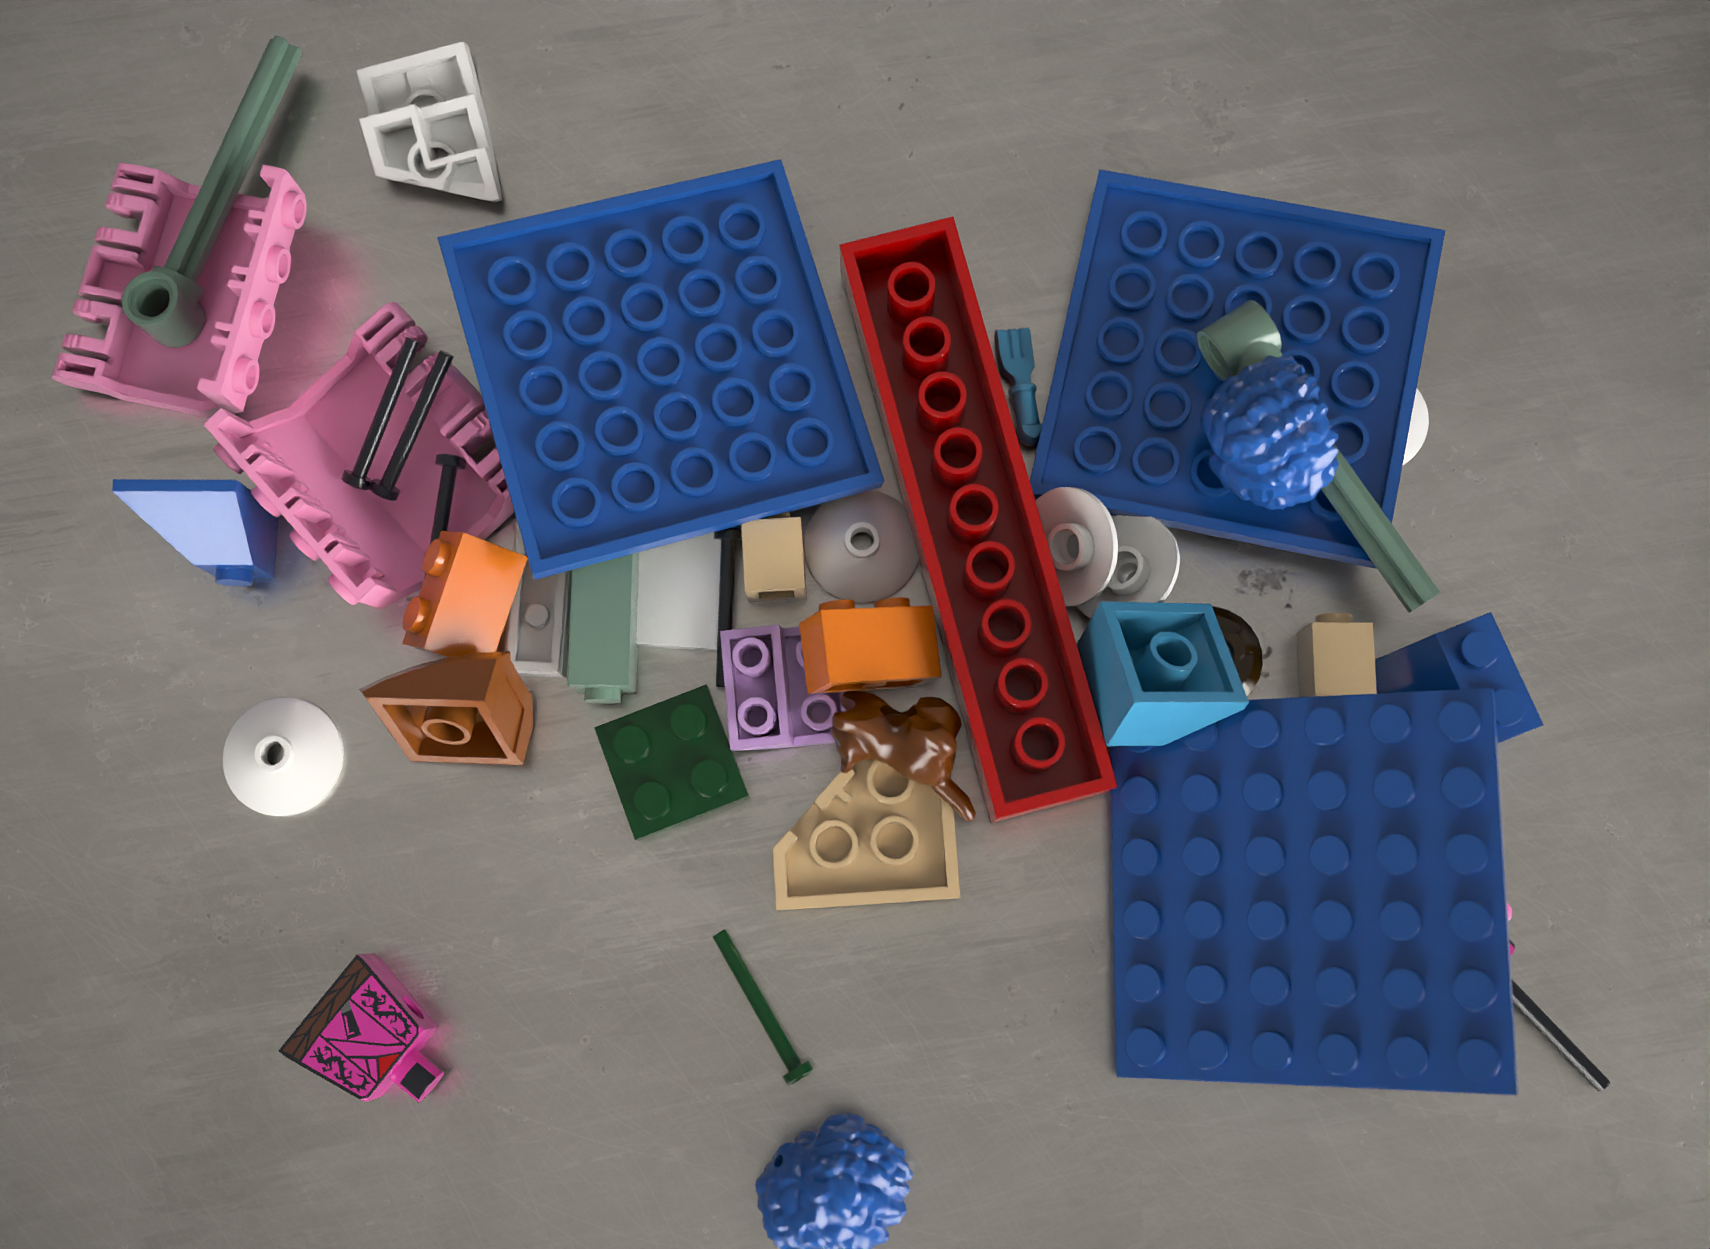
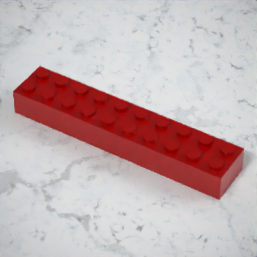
(975, 522)

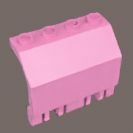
(237, 295)
(303, 450)

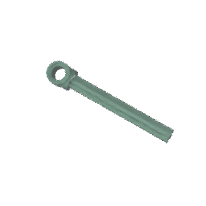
(176, 282)
(1248, 338)

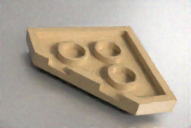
(868, 844)

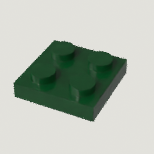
(671, 762)

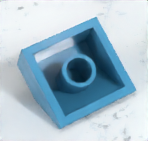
(1158, 671)

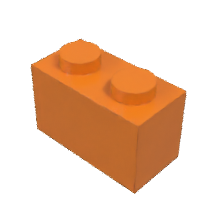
(462, 596)
(869, 646)

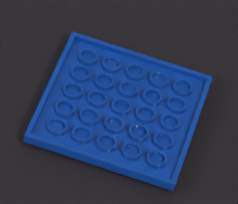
(658, 366)
(1134, 383)
(1317, 898)

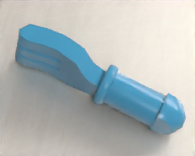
(1016, 363)

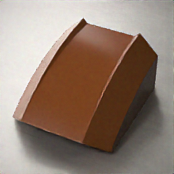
(457, 710)

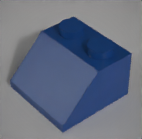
(1464, 658)

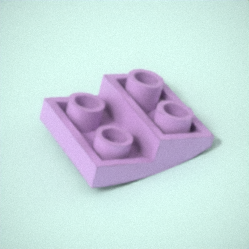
(769, 691)

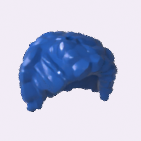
(1271, 434)
(834, 1187)

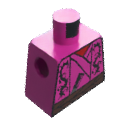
(367, 1034)

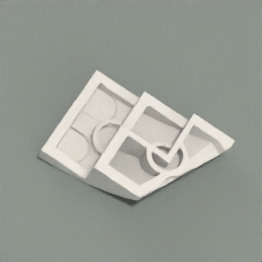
(430, 123)

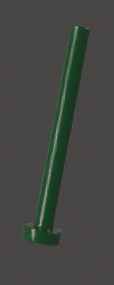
(795, 1068)

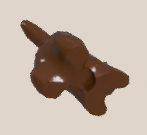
(912, 742)

